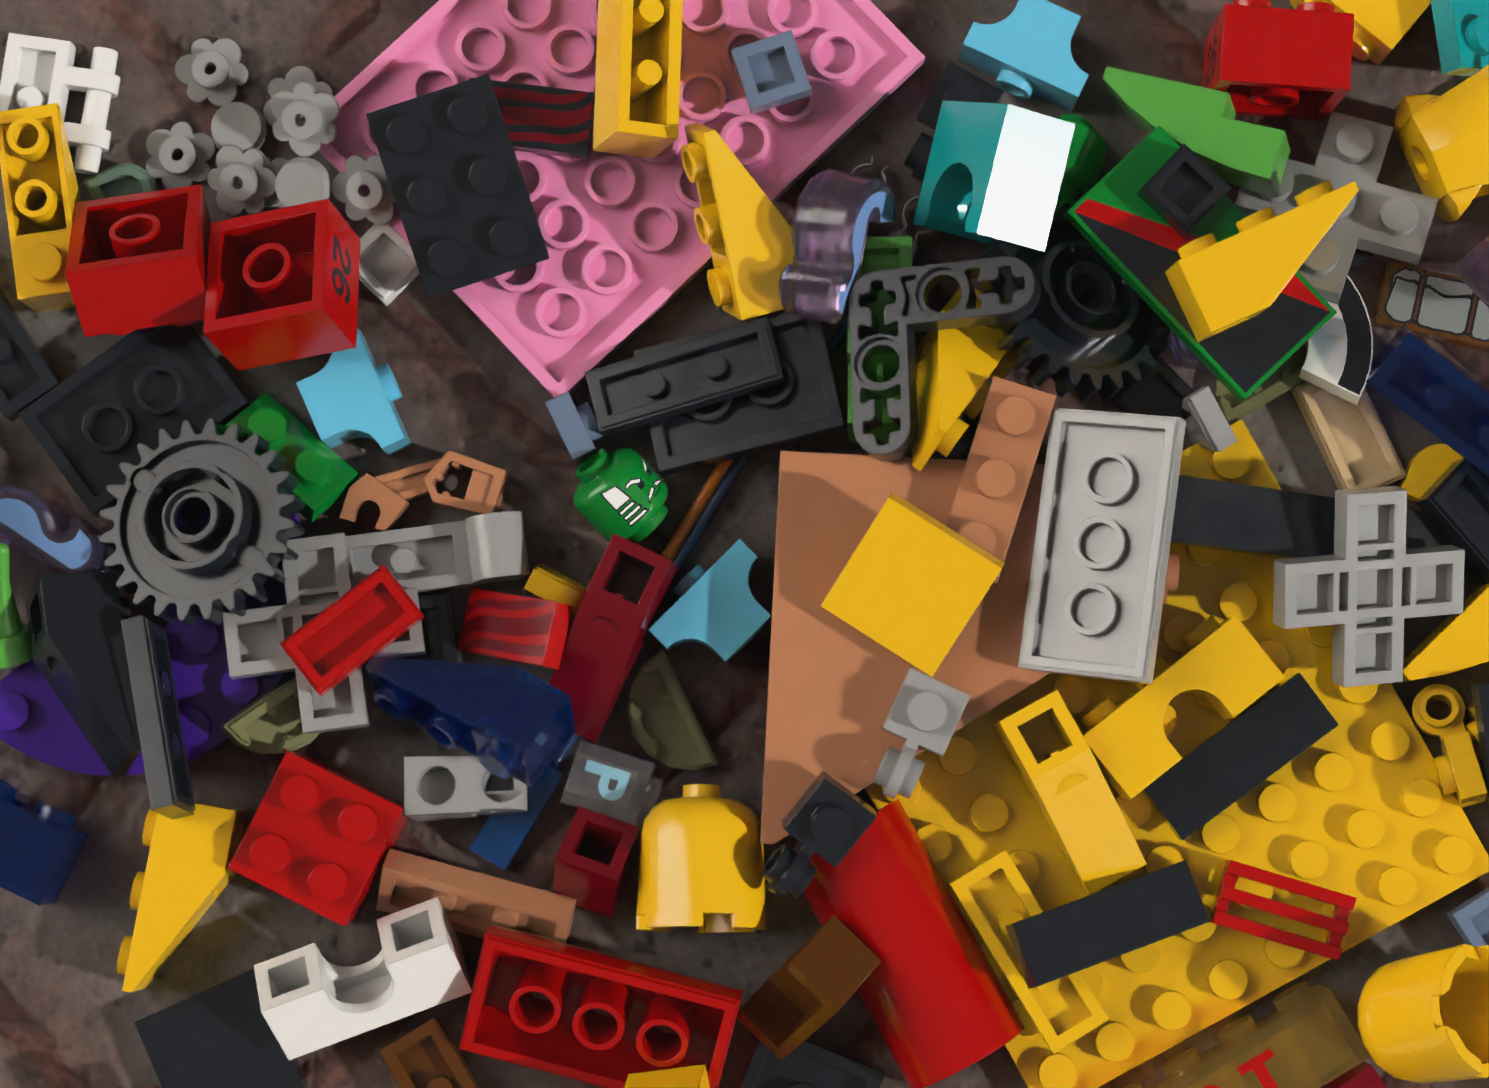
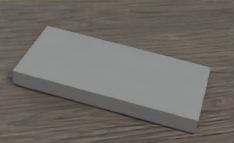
(1102, 544)

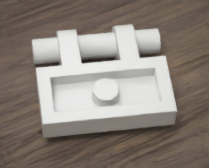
(44, 72)

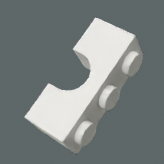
(322, 1003)

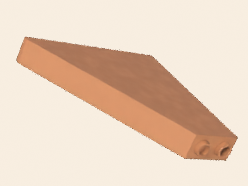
(832, 681)

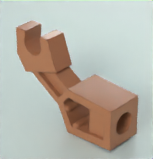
(396, 488)

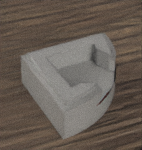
(1207, 423)

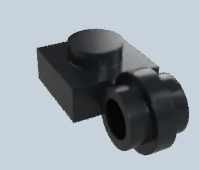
(953, 85)
(825, 823)

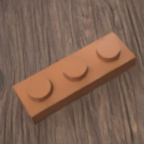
(1000, 465)
(473, 898)

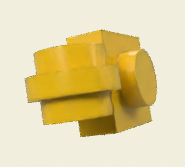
(1458, 766)

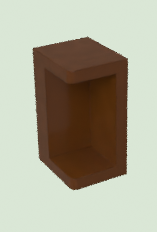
(808, 988)

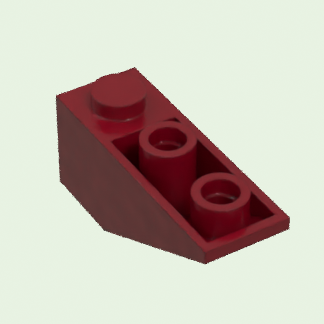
(611, 630)

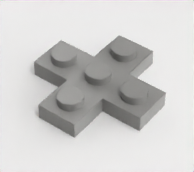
(1375, 220)
(311, 586)
(1368, 586)

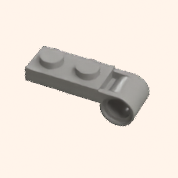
(446, 554)

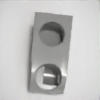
(458, 789)

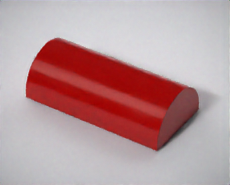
(933, 984)
(592, 1012)

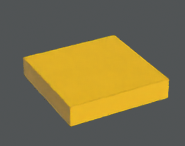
(912, 584)

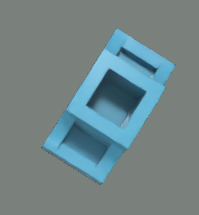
(1029, 53)
(355, 400)
(715, 607)

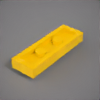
(997, 897)

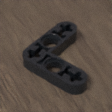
(910, 315)

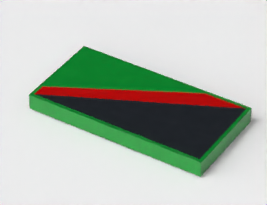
(1145, 247)

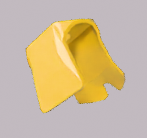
(1448, 143)

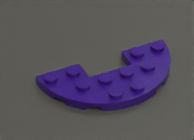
(43, 729)

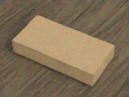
(1349, 438)

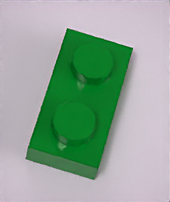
(321, 472)

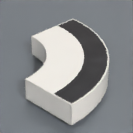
(1342, 349)

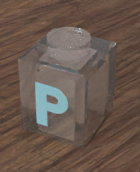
(612, 783)

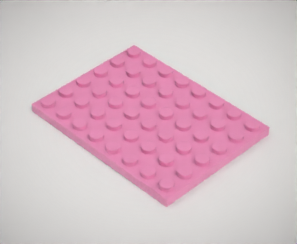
(620, 222)

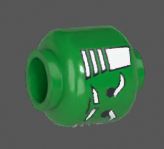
(620, 494)

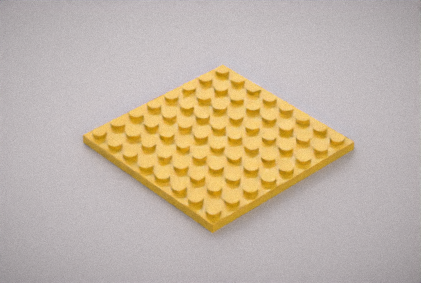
(1343, 815)

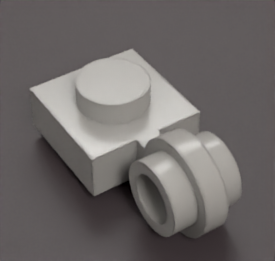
(925, 717)

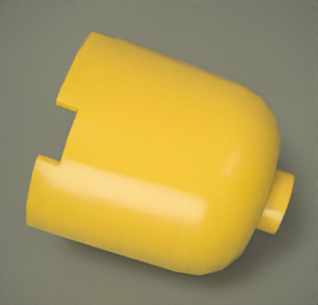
(701, 865)
(1429, 1015)

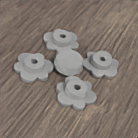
(232, 123)
(301, 178)

